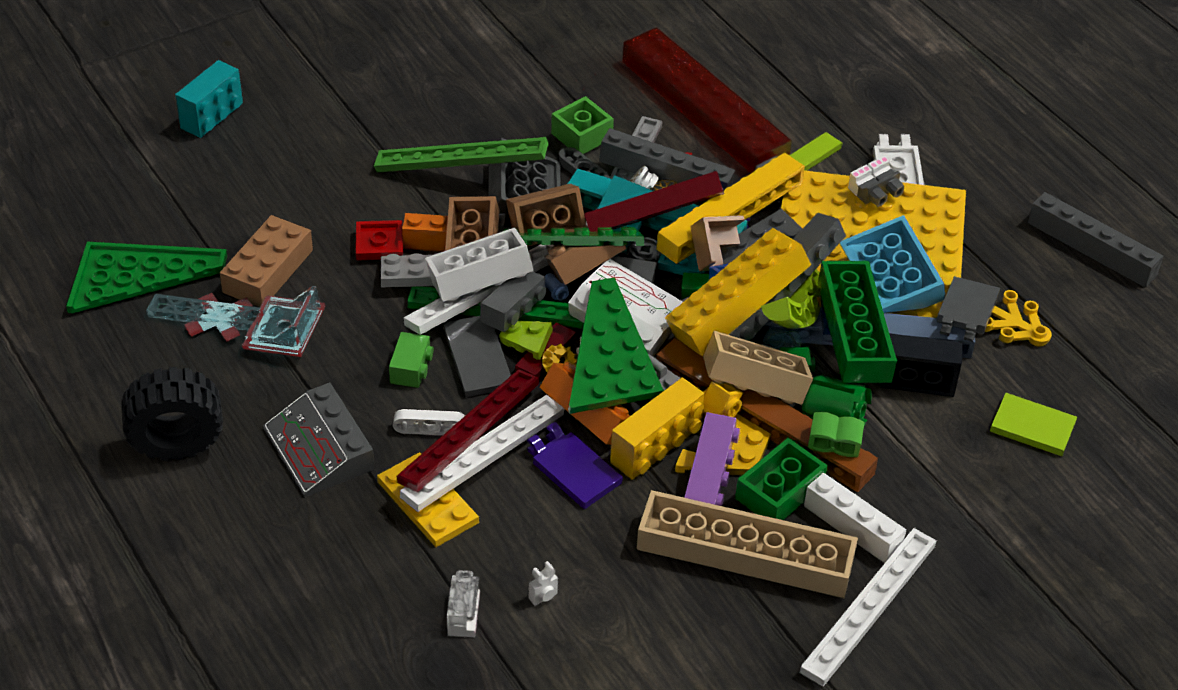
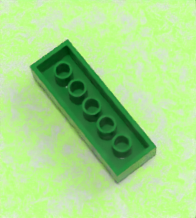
(856, 322)

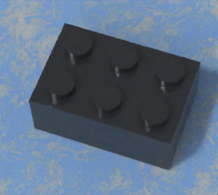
(925, 365)

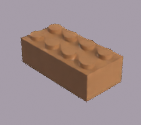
(266, 260)

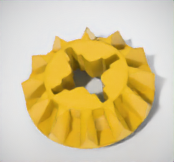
(554, 353)

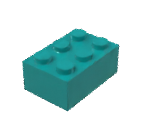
(209, 98)

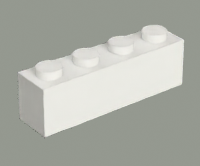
(854, 517)

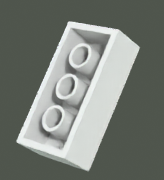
(479, 264)

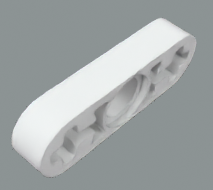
(449, 419)

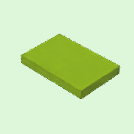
(1033, 424)

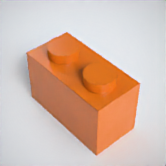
(424, 232)

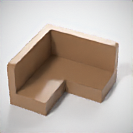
(710, 235)

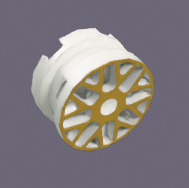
(644, 178)

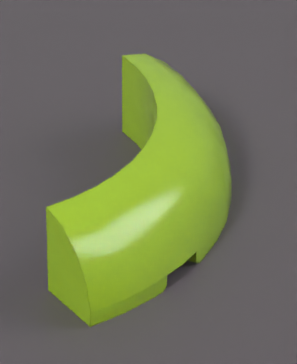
(798, 310)

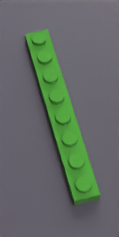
(461, 154)

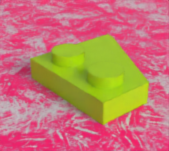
(528, 337)

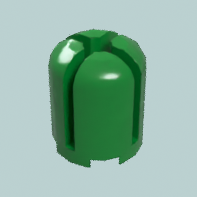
(836, 398)

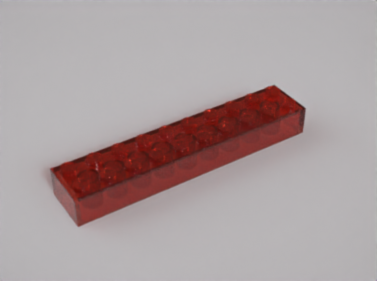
(704, 99)

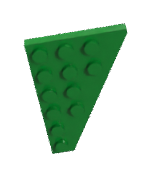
(127, 270)
(611, 355)

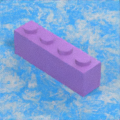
(712, 458)

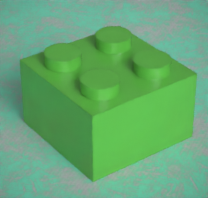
(581, 125)

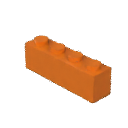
(599, 421)

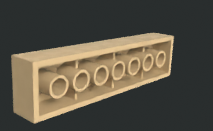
(747, 543)

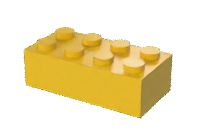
(657, 428)

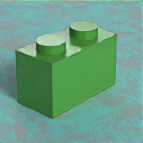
(410, 359)

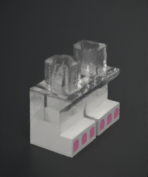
(463, 604)

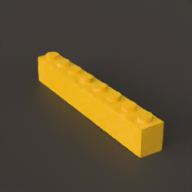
(742, 198)

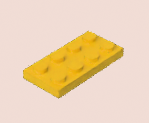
(440, 519)

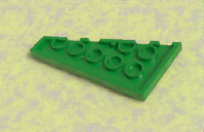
(583, 237)

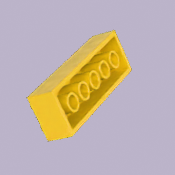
(738, 290)

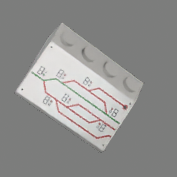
(644, 300)

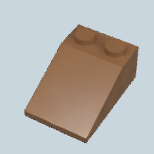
(471, 220)
(574, 261)

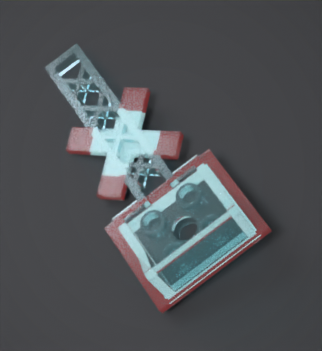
(264, 334)

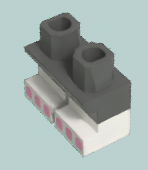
(874, 182)

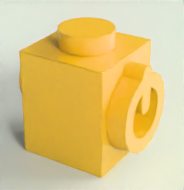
(722, 399)

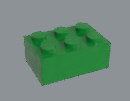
(779, 481)

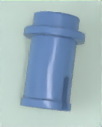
(558, 290)

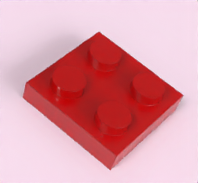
(378, 239)

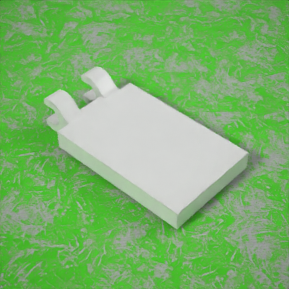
(902, 158)

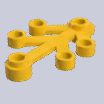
(1034, 332)

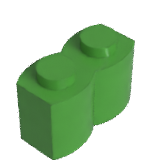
(836, 434)

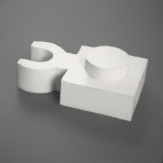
(544, 585)

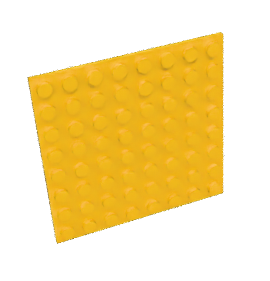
(931, 211)

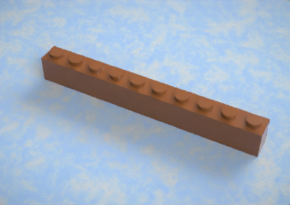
(772, 416)

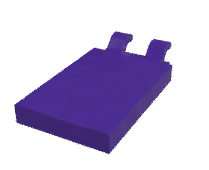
(573, 466)

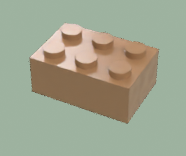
(547, 210)

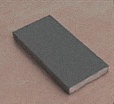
(476, 355)

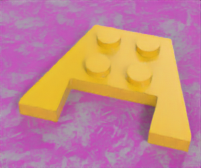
(748, 450)

